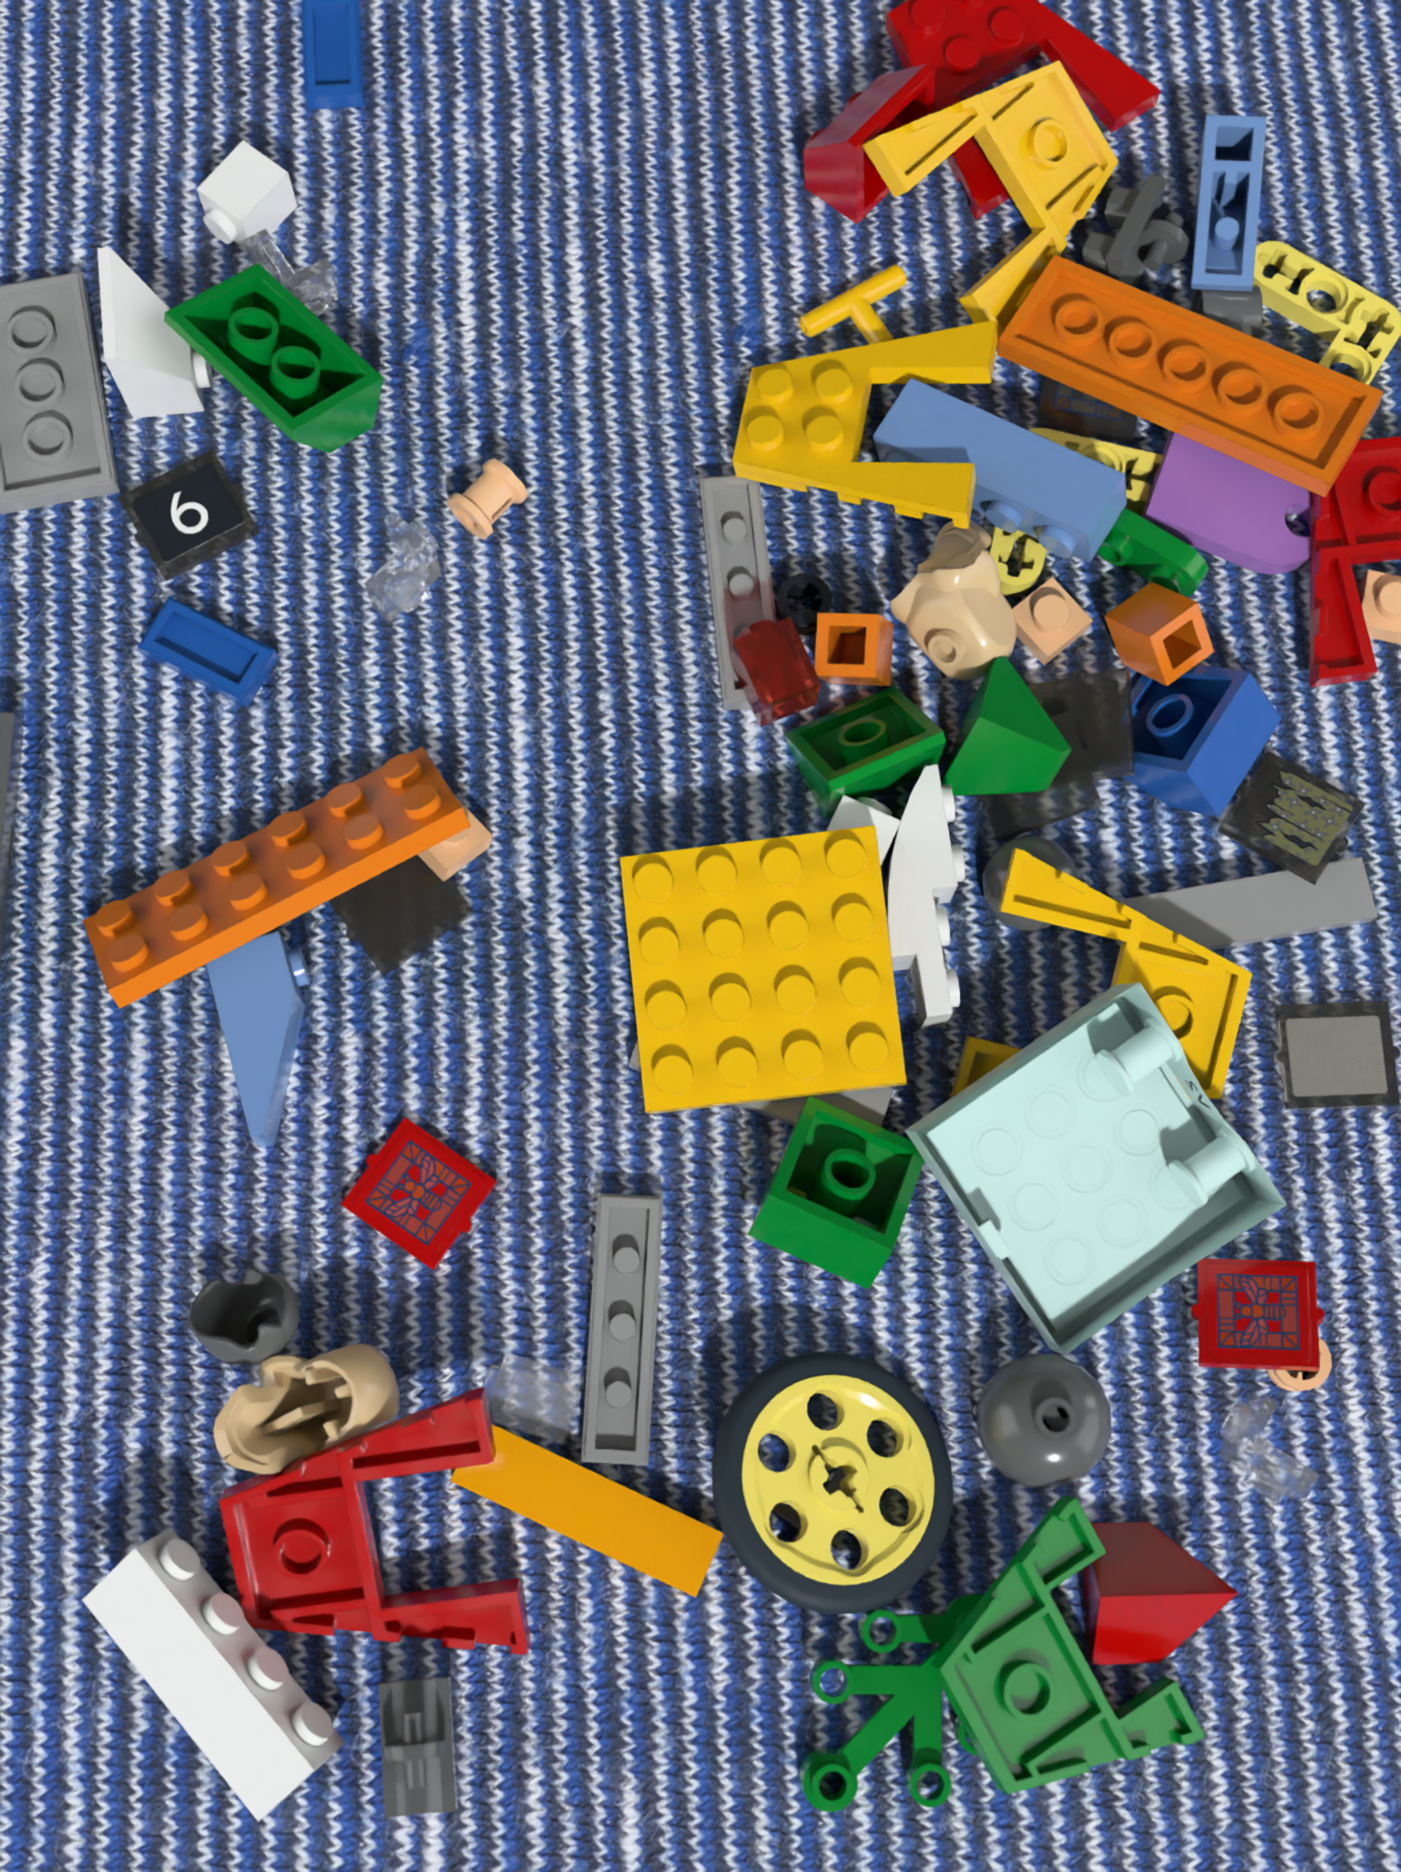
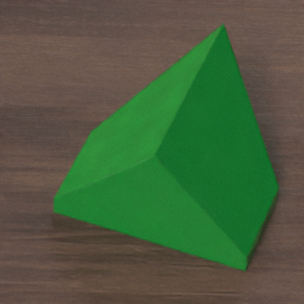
(1004, 740)

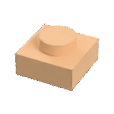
(1382, 605)
(1049, 621)
(458, 850)

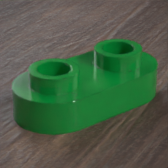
(1153, 554)

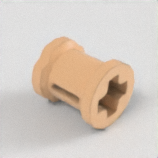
(487, 498)

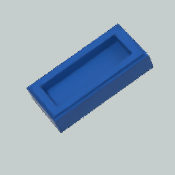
(333, 54)
(208, 652)

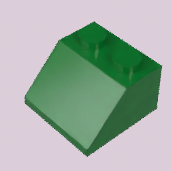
(839, 1193)

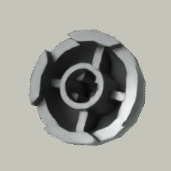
(1013, 1427)

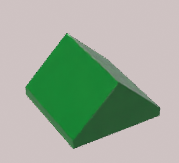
(865, 748)

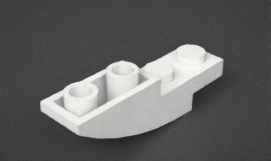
(919, 875)

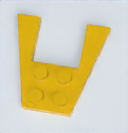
(1042, 152)
(810, 414)
(1188, 983)

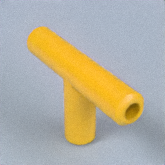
(857, 305)

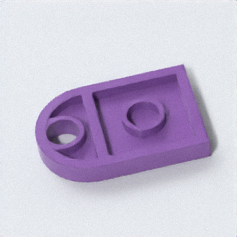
(1228, 508)

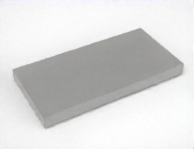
(51, 397)

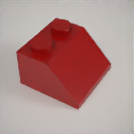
(834, 156)

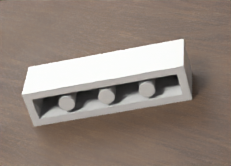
(213, 1671)

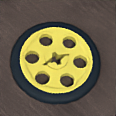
(748, 1491)

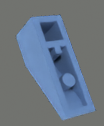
(1228, 202)
(261, 1023)

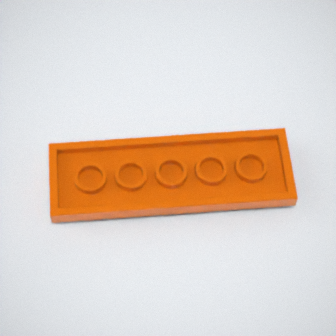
(1190, 374)
(272, 875)

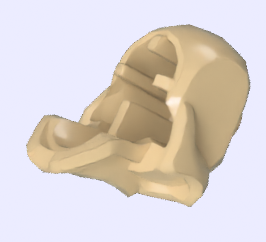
(958, 605)
(306, 1407)

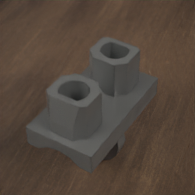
(1146, 234)
(417, 1746)

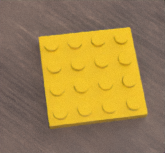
(762, 970)

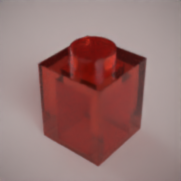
(774, 670)

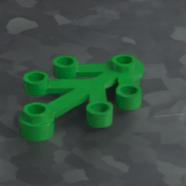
(913, 1695)

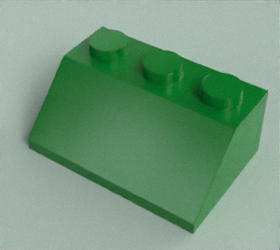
(281, 358)

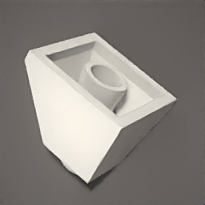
(144, 354)

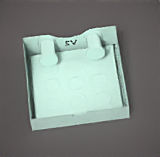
(1094, 1166)

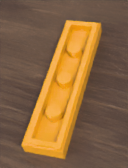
(594, 1511)

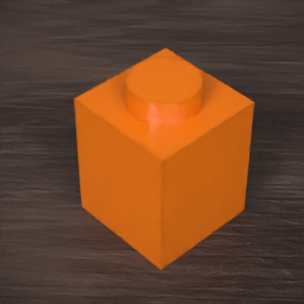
(1159, 633)
(854, 649)

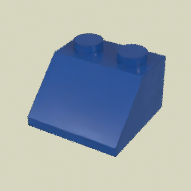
(1198, 736)

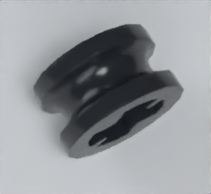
(799, 587)

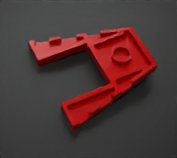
(985, 40)
(1351, 527)
(310, 1551)

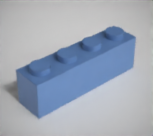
(1019, 475)

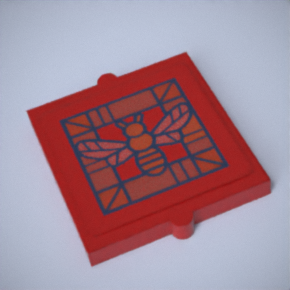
(419, 1193)
(1257, 1314)

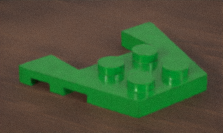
(1026, 1682)

